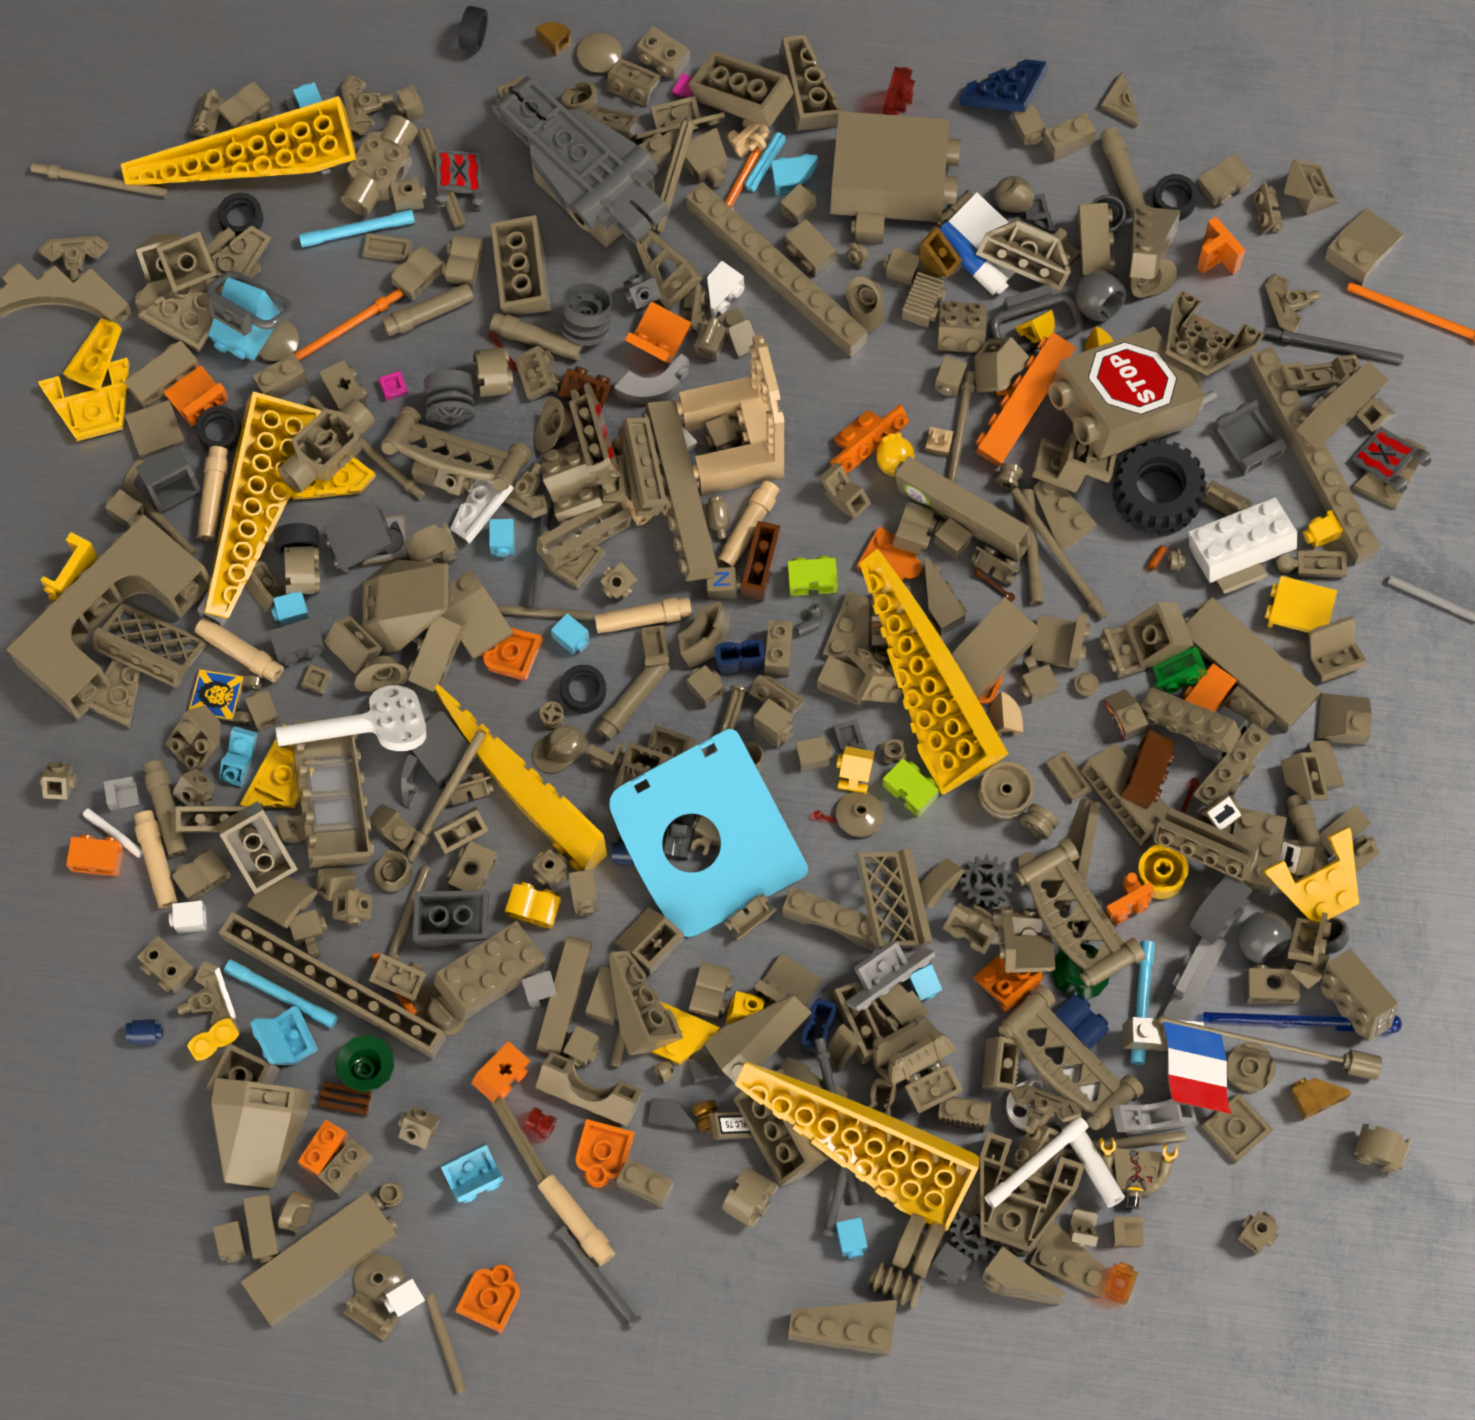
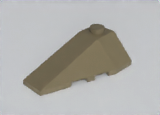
(641, 1016)
(756, 1035)

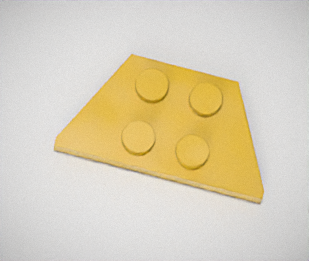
(275, 781)
(694, 1033)

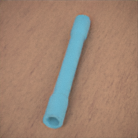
(320, 236)
(315, 1011)
(1138, 1056)

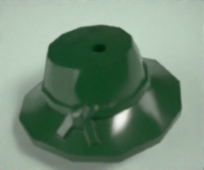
(1068, 979)
(368, 1057)

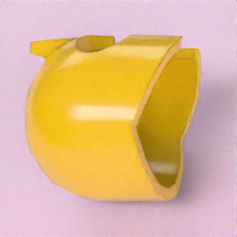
(892, 451)

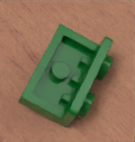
(1179, 671)

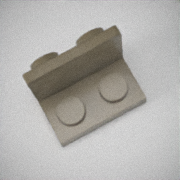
(786, 979)
(931, 1088)

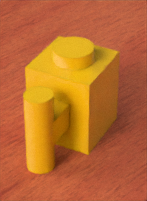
(855, 766)

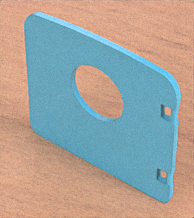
(755, 842)

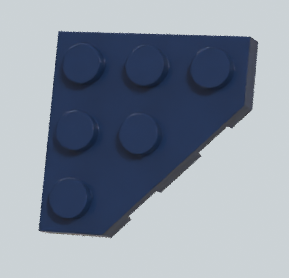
(1006, 89)

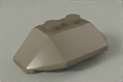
(1027, 252)

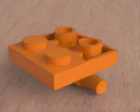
(1136, 900)
(1006, 987)

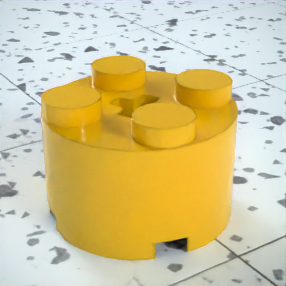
(1171, 862)

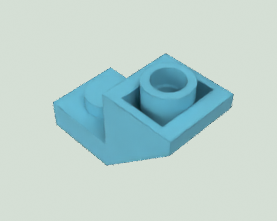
(239, 756)

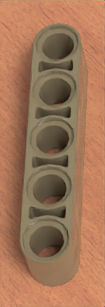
(563, 1004)

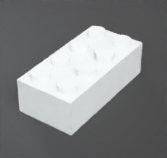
(1242, 539)

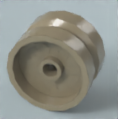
(1020, 790)
(916, 1244)

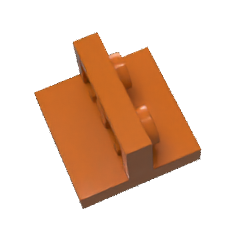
(1220, 247)

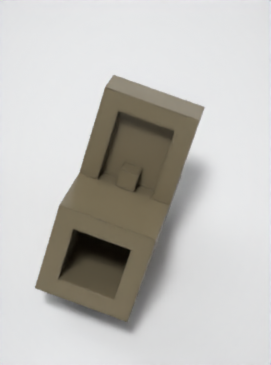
(843, 493)

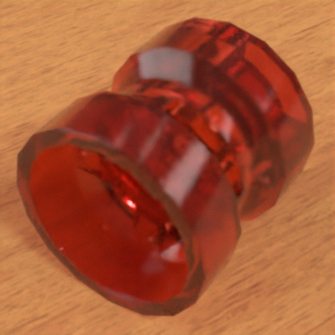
(540, 1123)

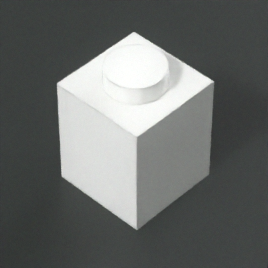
(188, 917)
(403, 1296)

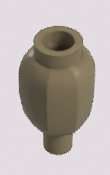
(718, 516)

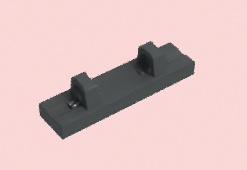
(679, 837)

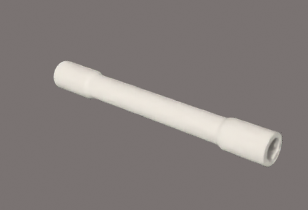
(1066, 1136)

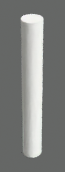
(113, 832)

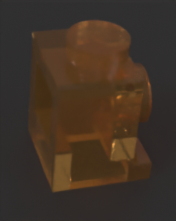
(1120, 1294)

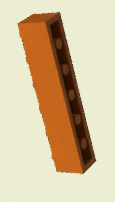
(1024, 401)

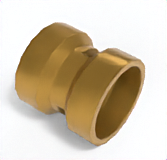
(702, 1112)

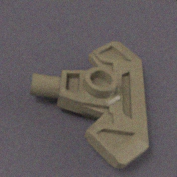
(361, 104)
(73, 252)
(1287, 302)
(523, 496)
(212, 997)
(1044, 1106)

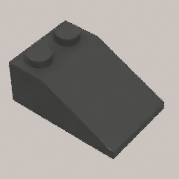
(450, 917)

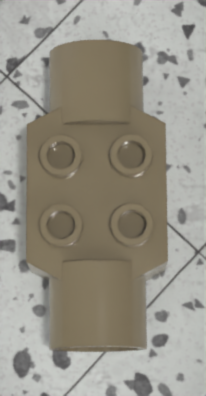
(379, 161)
(326, 445)

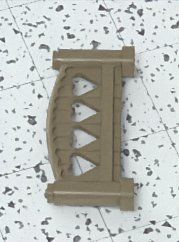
(408, 429)
(1058, 866)
(1036, 1015)

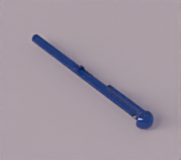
(1340, 1023)

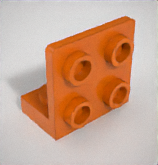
(660, 333)
(196, 394)

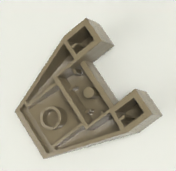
(1031, 1206)

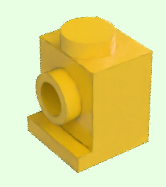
(1323, 530)

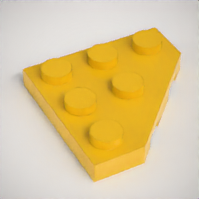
(347, 481)

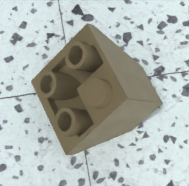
(195, 738)

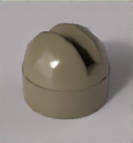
(663, 1071)

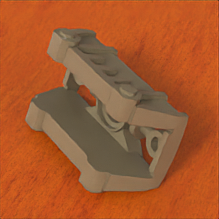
(910, 1050)

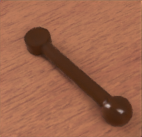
(979, 573)

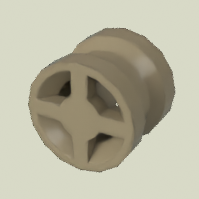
(1009, 476)
(551, 709)

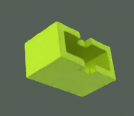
(812, 575)
(916, 789)

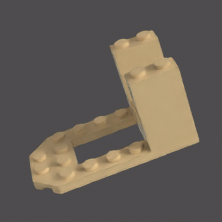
(757, 413)

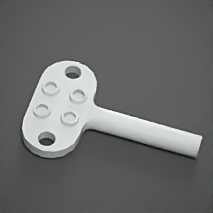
(388, 718)
(1082, 1144)

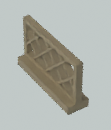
(140, 656)
(908, 898)

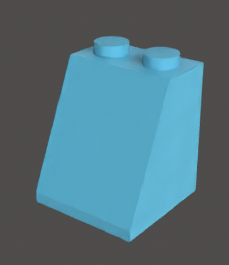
(254, 301)

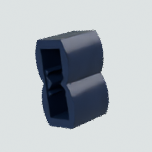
(744, 656)
(1082, 1021)
(820, 1024)

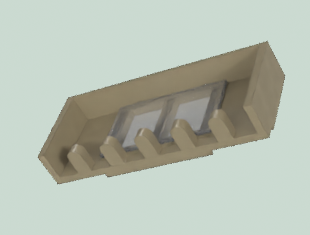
(332, 802)

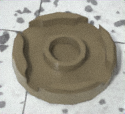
(1250, 1067)

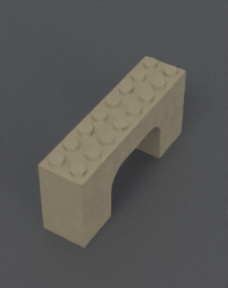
(136, 563)

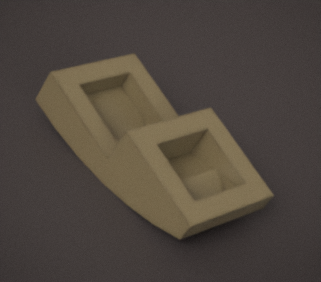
(1352, 818)
(941, 877)

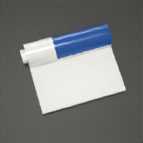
(965, 235)

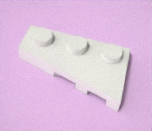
(478, 509)

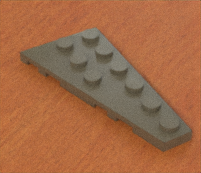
(187, 312)

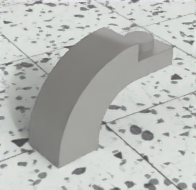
(664, 387)
(1153, 1117)

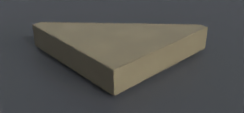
(1120, 102)

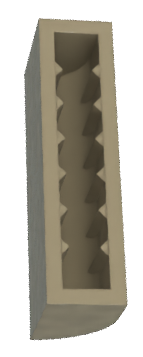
(1108, 775)

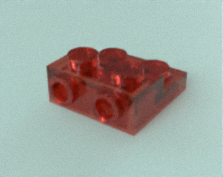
(900, 91)

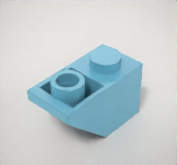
(792, 171)

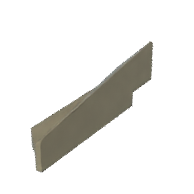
(1082, 836)

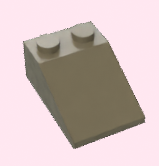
(1362, 246)
(473, 605)
(1016, 1279)

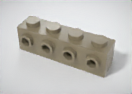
(1190, 720)

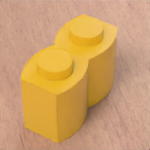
(533, 905)
(207, 1041)

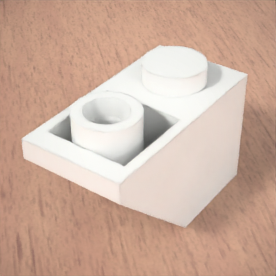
(723, 286)

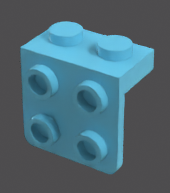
(284, 1038)
(472, 1173)

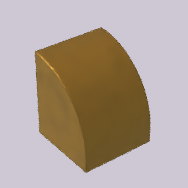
(553, 36)

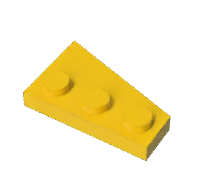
(94, 356)

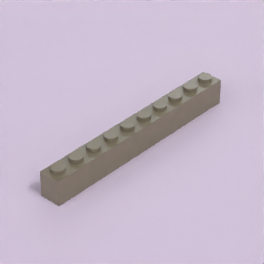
(776, 270)
(1316, 464)
(333, 985)

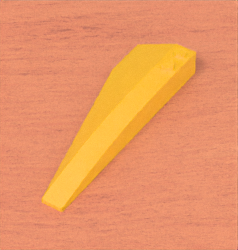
(279, 145)
(252, 495)
(944, 711)
(553, 816)
(891, 1156)

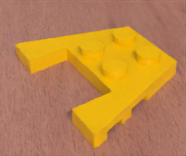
(95, 410)
(1326, 890)

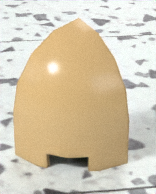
(1005, 715)

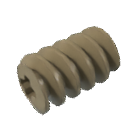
(896, 1284)

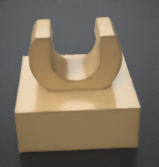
(939, 441)

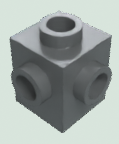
(641, 290)

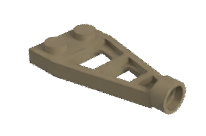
(680, 281)

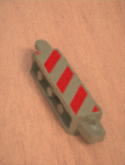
(594, 438)

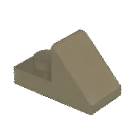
(738, 331)
(393, 827)

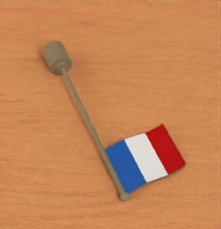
(1200, 1066)

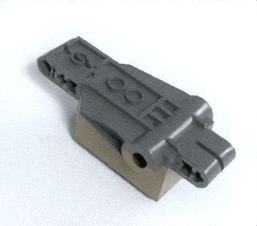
(585, 164)

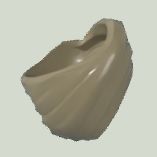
(581, 97)
(1013, 194)

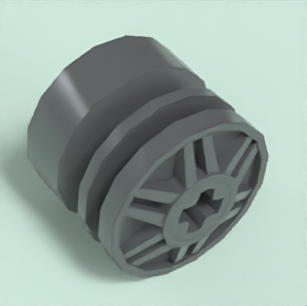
(586, 314)
(449, 397)

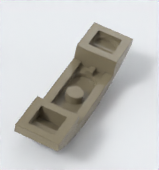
(1318, 375)

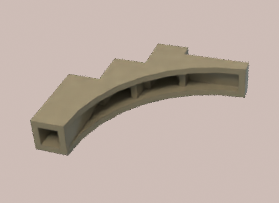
(55, 288)

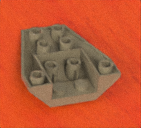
(1202, 343)
(403, 601)
(255, 1128)

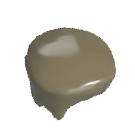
(392, 871)
(295, 1212)

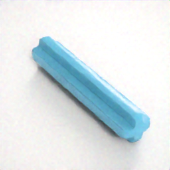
(764, 161)

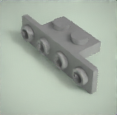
(884, 971)
(1194, 979)

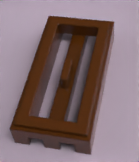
(338, 1087)

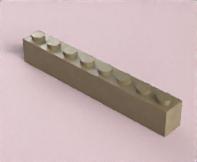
(681, 493)

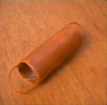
(1157, 557)

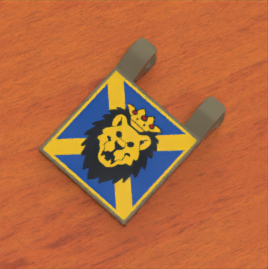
(222, 694)

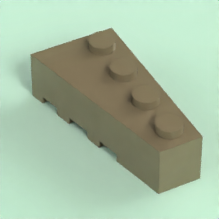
(848, 1326)

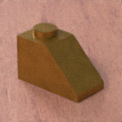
(938, 254)
(1316, 1096)

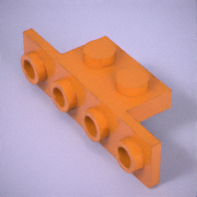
(865, 435)

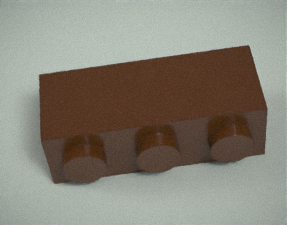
(760, 560)
(1149, 769)

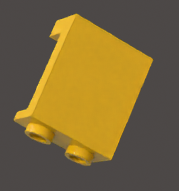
(81, 559)
(1300, 605)

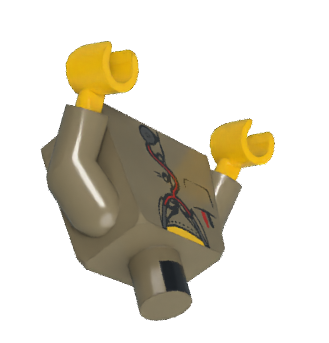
(1137, 1171)

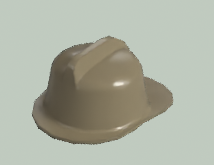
(1161, 283)
(865, 302)
(553, 424)
(380, 673)
(559, 749)
(436, 1010)

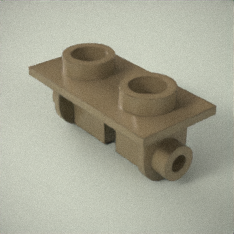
(207, 114)
(1264, 200)
(696, 300)
(1224, 499)
(1004, 568)
(477, 786)
(1364, 851)
(741, 924)
(370, 1316)

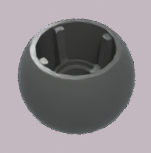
(1100, 295)
(1264, 936)

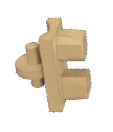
(749, 139)

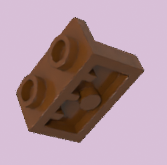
(578, 377)

